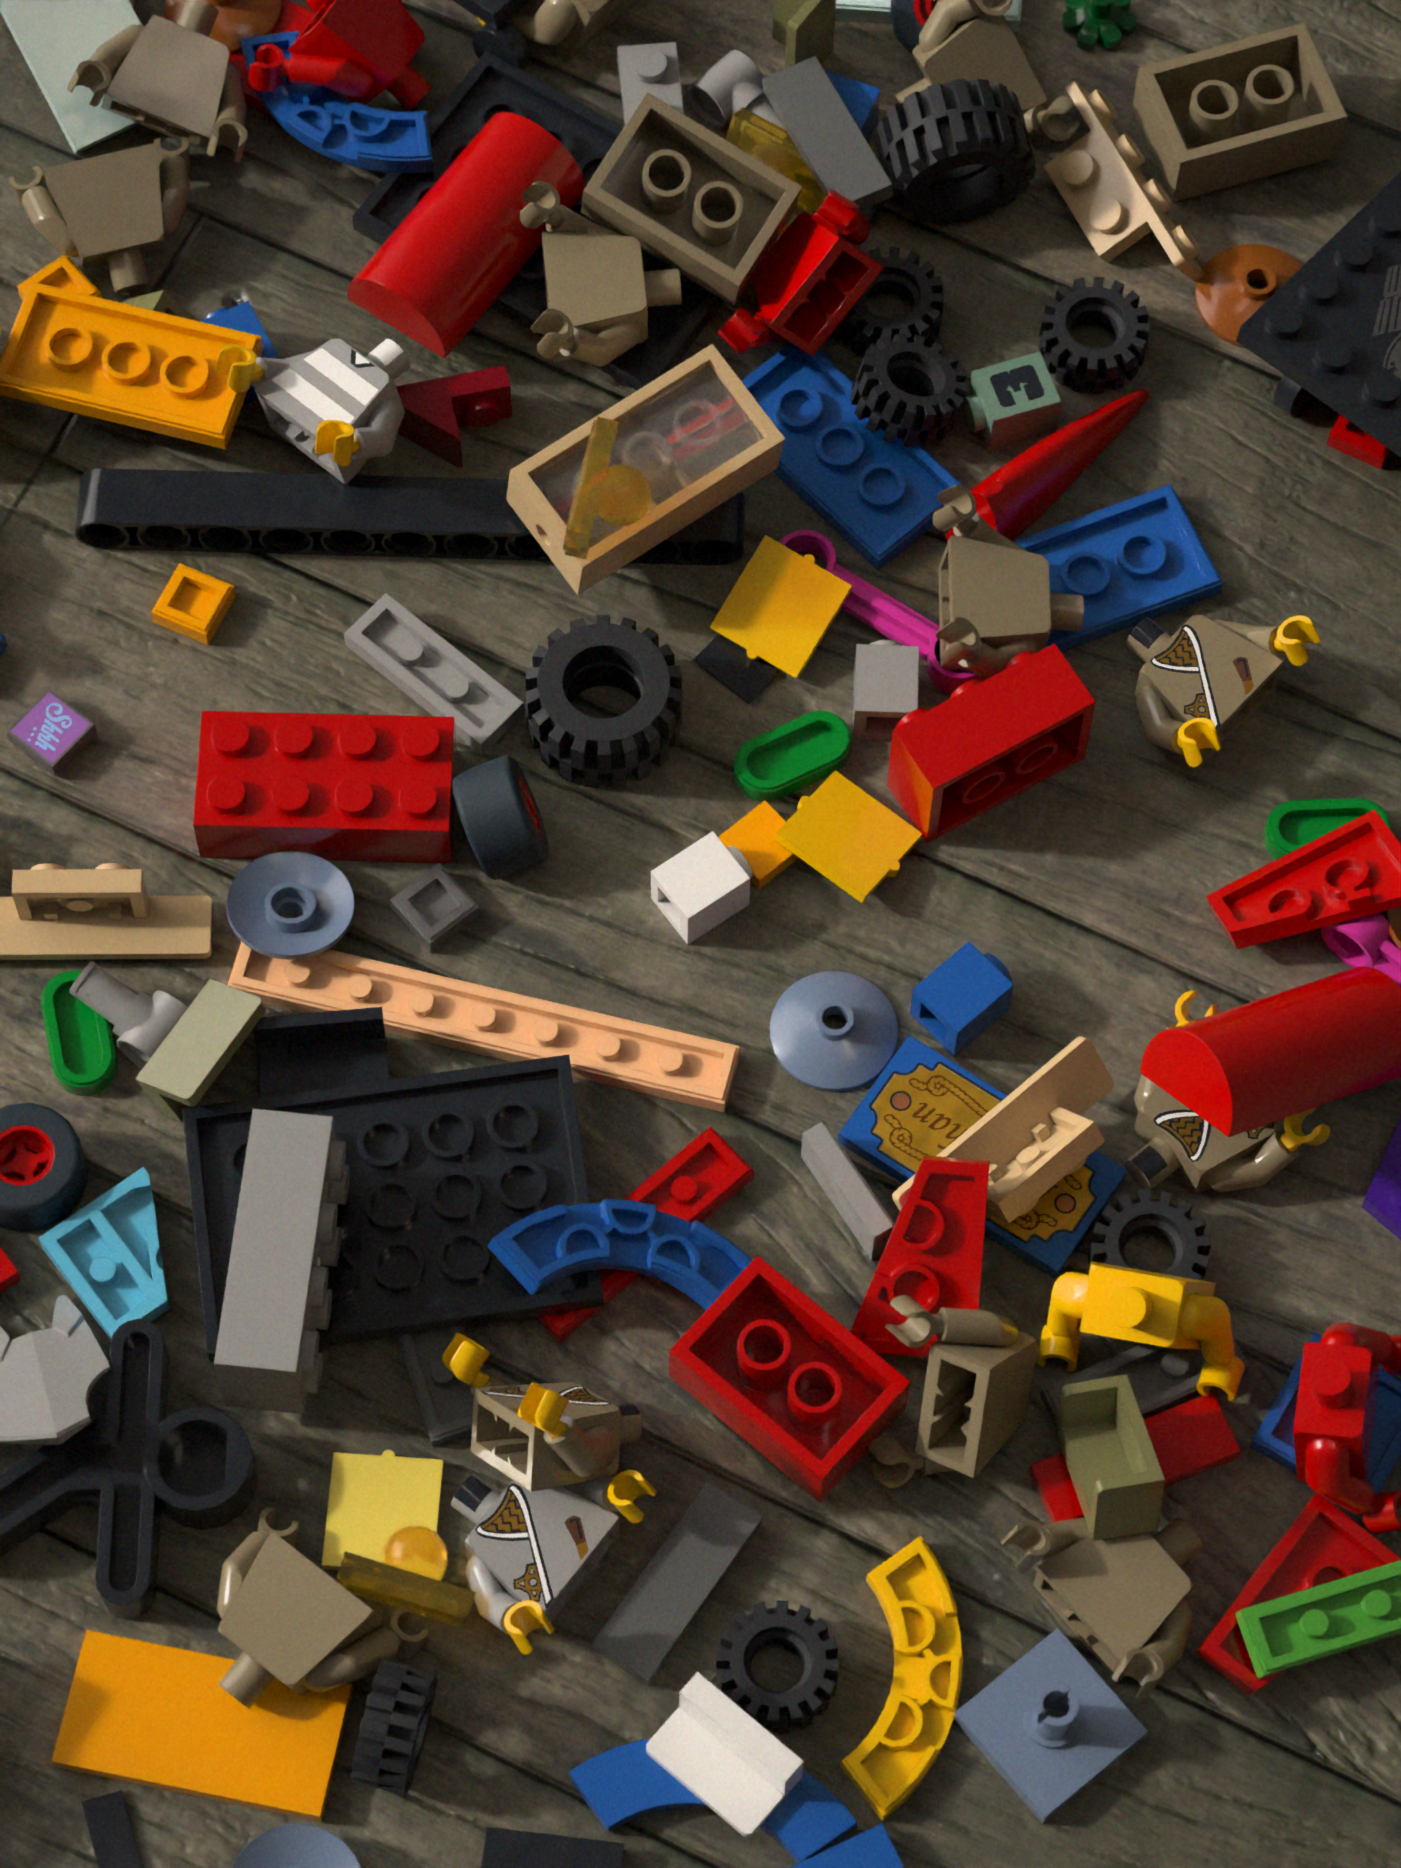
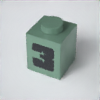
(1012, 402)

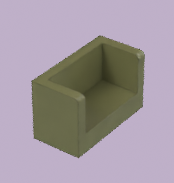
(1110, 1457)

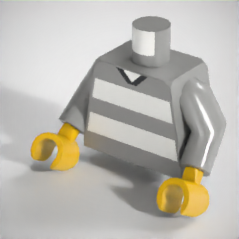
(327, 399)

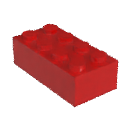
(326, 786)

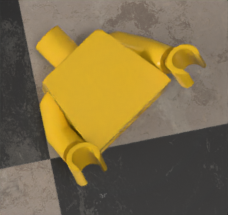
(1143, 1310)

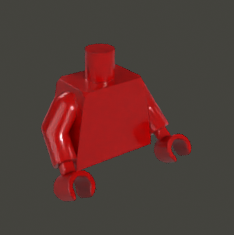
(350, 50)
(807, 280)
(1338, 1417)

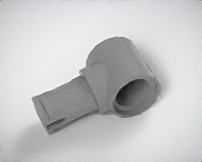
(728, 87)
(138, 1018)

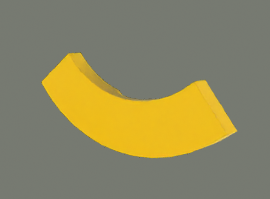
(924, 1681)

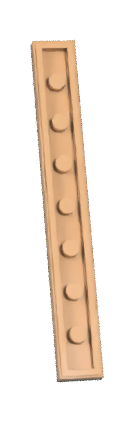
(498, 1023)

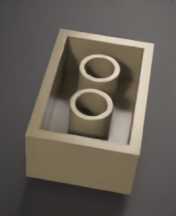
(1238, 112)
(690, 198)

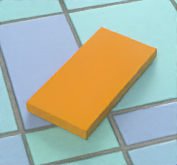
(122, 365)
(168, 1725)

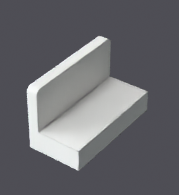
(725, 1756)

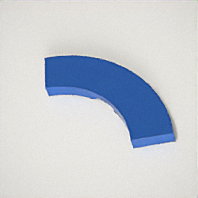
(344, 130)
(620, 1237)
(631, 1784)

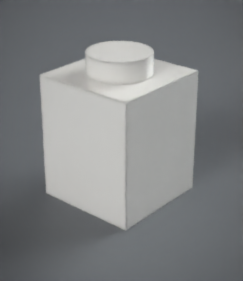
(701, 886)

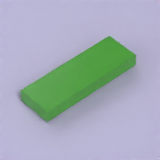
(1323, 1620)

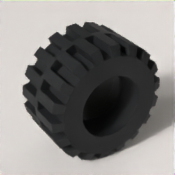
(956, 151)
(604, 657)

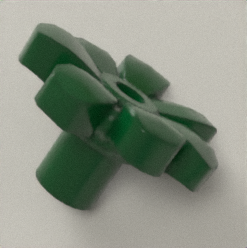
(1098, 20)

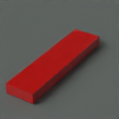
(688, 1187)

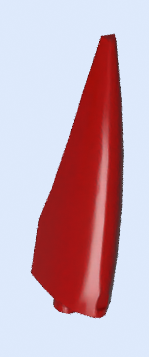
(1036, 478)

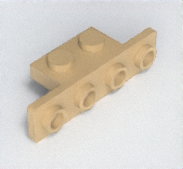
(1110, 193)
(99, 916)
(1035, 1131)

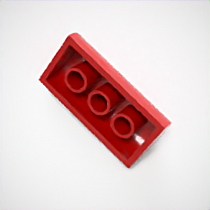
(466, 235)
(1283, 1051)

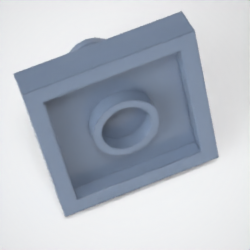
(1050, 1725)

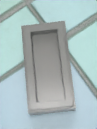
(846, 1189)

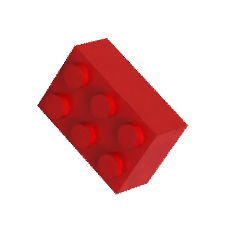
(989, 741)
(788, 1378)

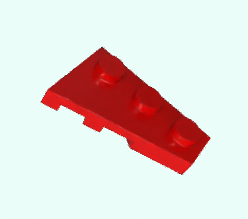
(1315, 886)
(930, 1252)
(1312, 1551)

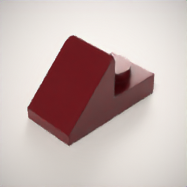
(443, 404)

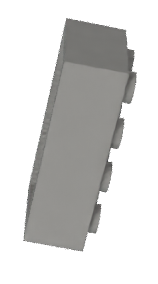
(280, 1260)

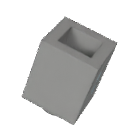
(883, 687)

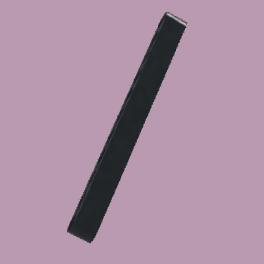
(355, 519)

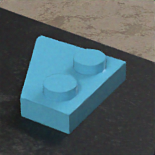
(113, 1254)

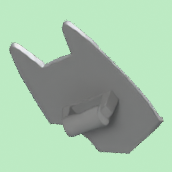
(49, 1379)

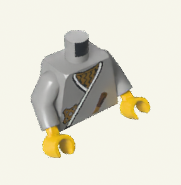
(540, 1545)

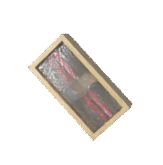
(691, 437)

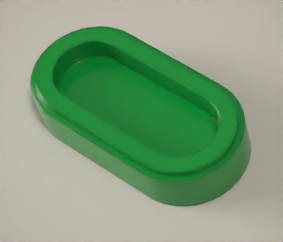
(792, 756)
(1303, 821)
(77, 1039)

